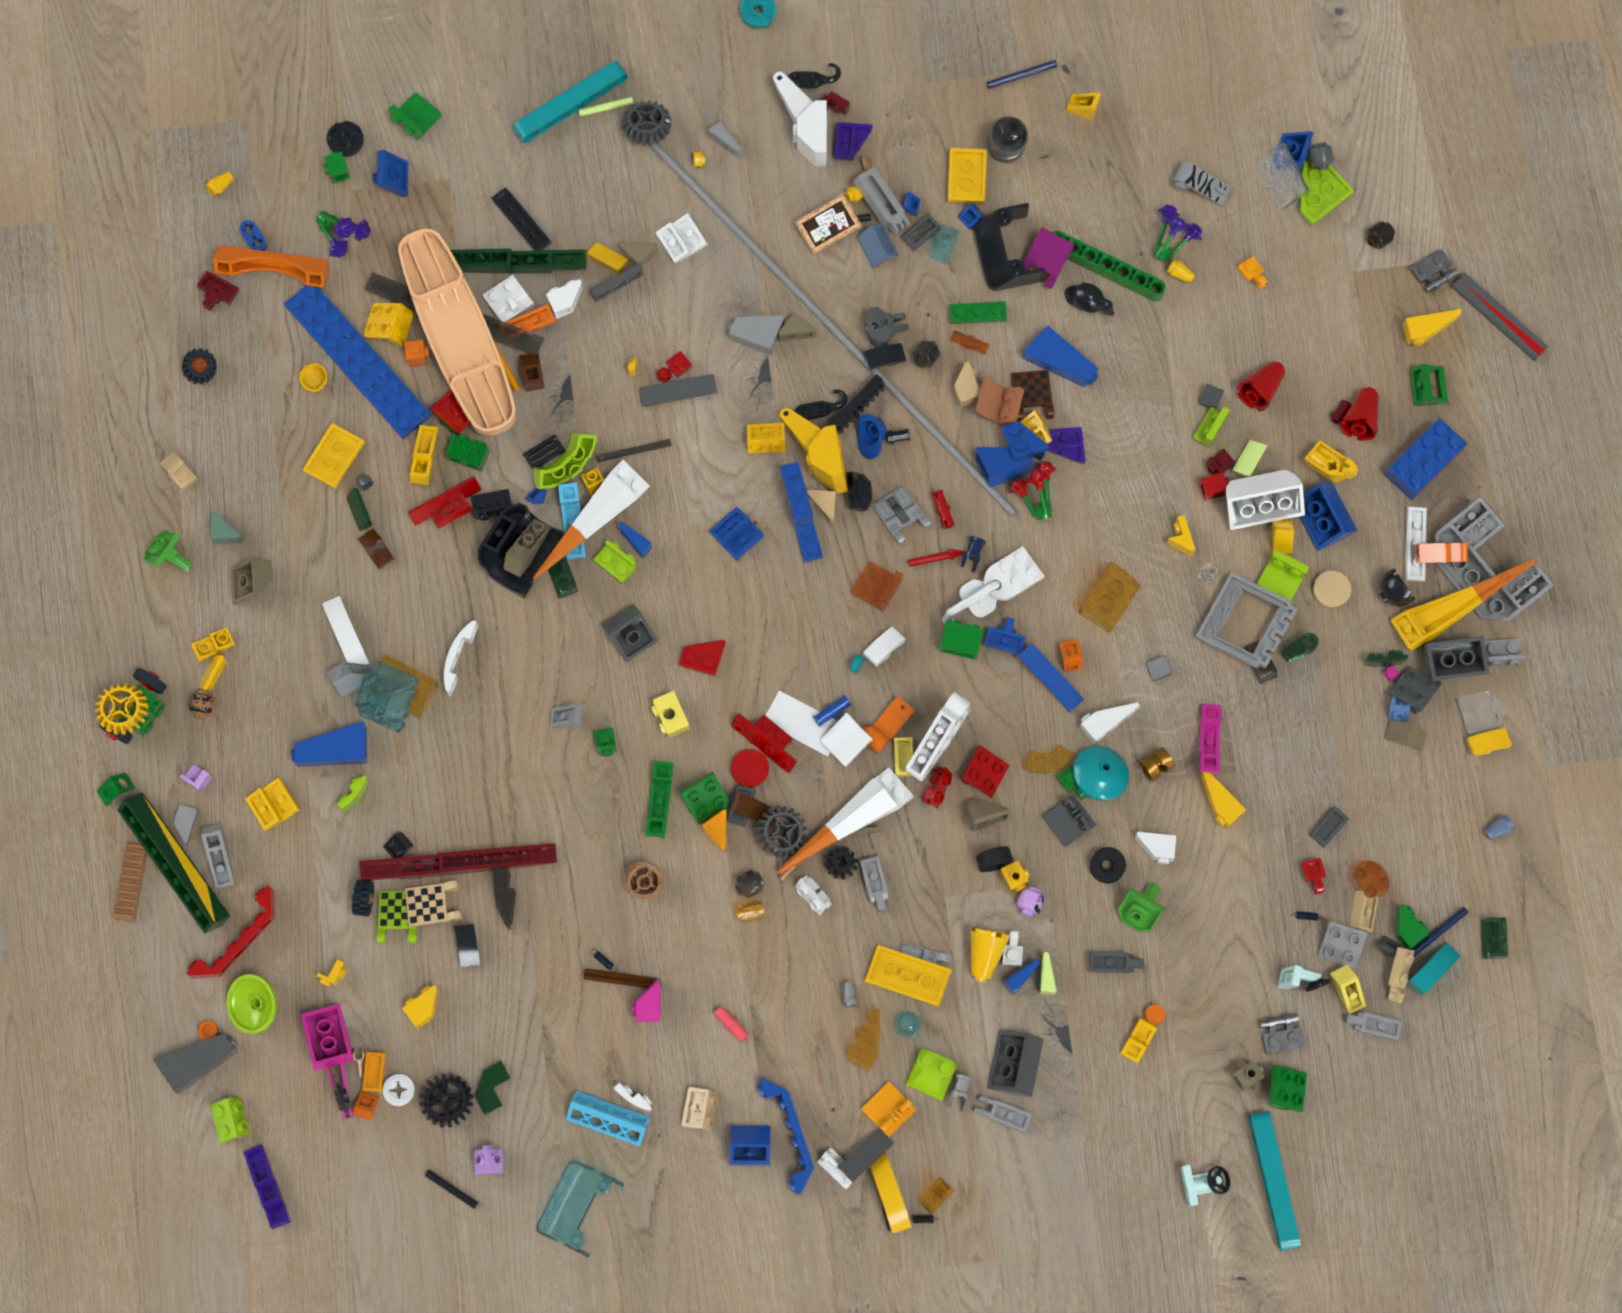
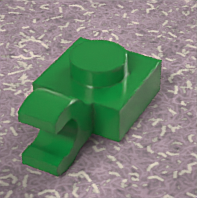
(1067, 781)

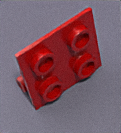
(985, 771)

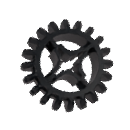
(438, 1101)

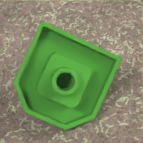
(162, 549)
(1140, 909)

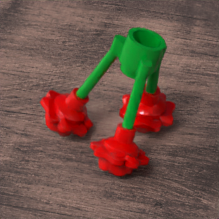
(1037, 477)

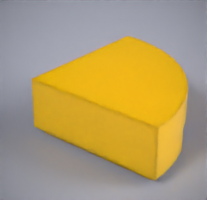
(632, 366)

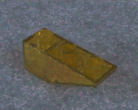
(867, 1048)

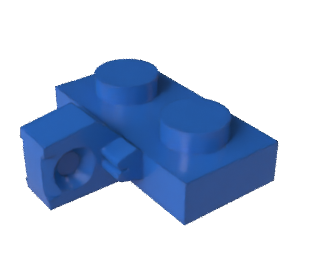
(1005, 638)

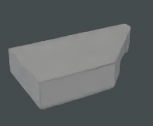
(185, 821)

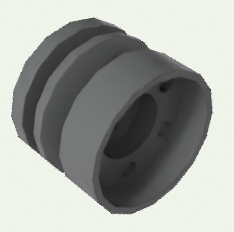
(1002, 152)

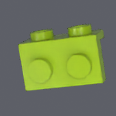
(230, 1119)

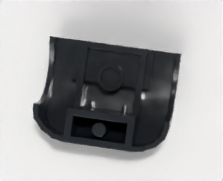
(499, 540)

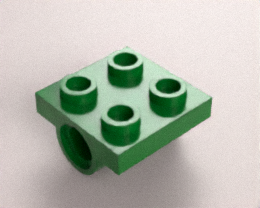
(705, 798)
(1287, 1089)

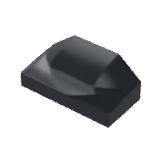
(859, 491)

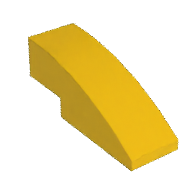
(424, 455)

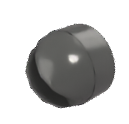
(364, 482)

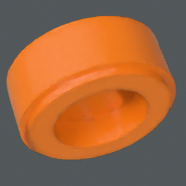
(1155, 1014)
(207, 1030)

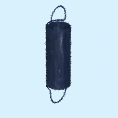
(1307, 916)
(603, 960)

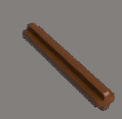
(618, 978)

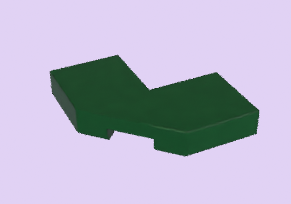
(490, 1079)

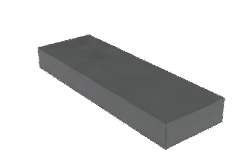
(617, 282)
(866, 1155)

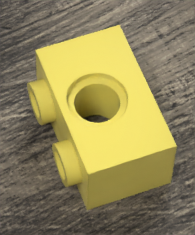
(670, 703)

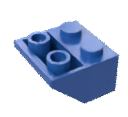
(750, 1146)

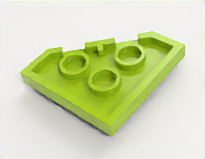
(1325, 192)

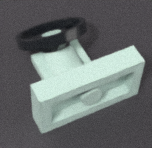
(1291, 977)
(1203, 1183)

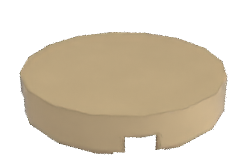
(1332, 589)

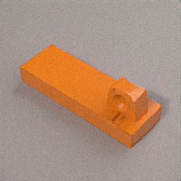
(534, 319)

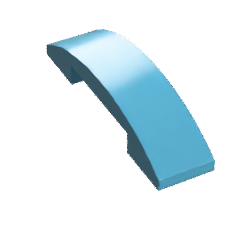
(570, 510)

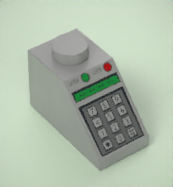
(348, 676)

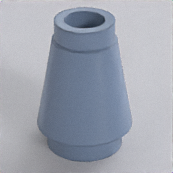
(1500, 827)

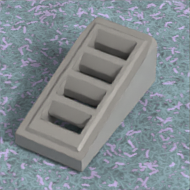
(724, 138)

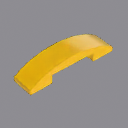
(890, 1194)

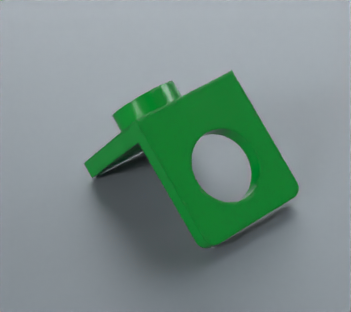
(112, 788)

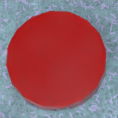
(749, 768)

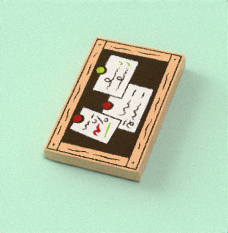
(828, 224)

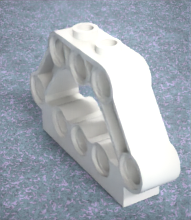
(938, 736)

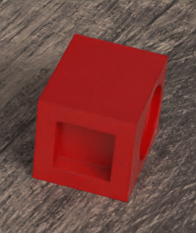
(1213, 486)

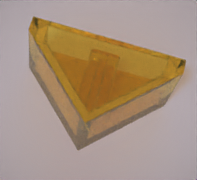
(936, 1195)

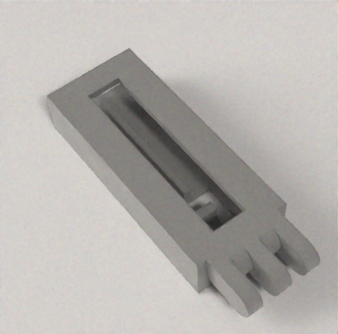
(877, 195)

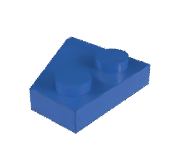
(1022, 441)

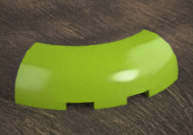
(569, 464)

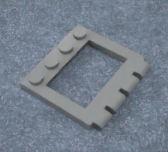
(1223, 608)

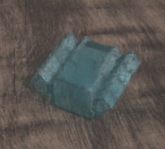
(386, 696)

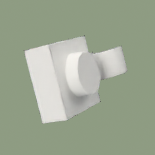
(1012, 953)

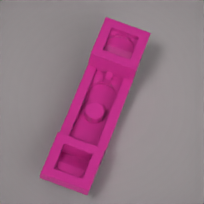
(1210, 738)

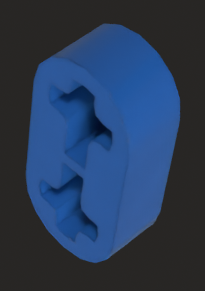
(256, 235)

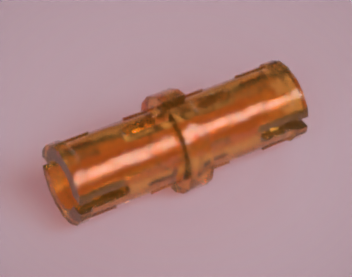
(970, 342)

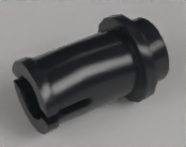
(897, 436)

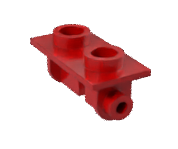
(941, 779)

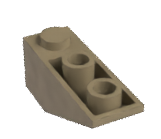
(525, 548)

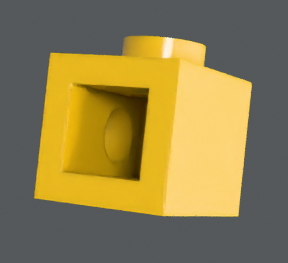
(1015, 876)

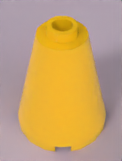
(986, 951)

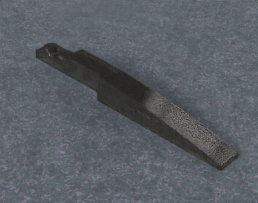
(500, 331)

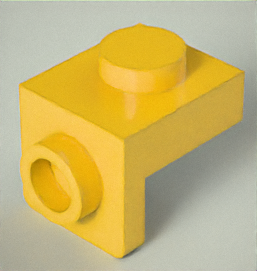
(338, 972)

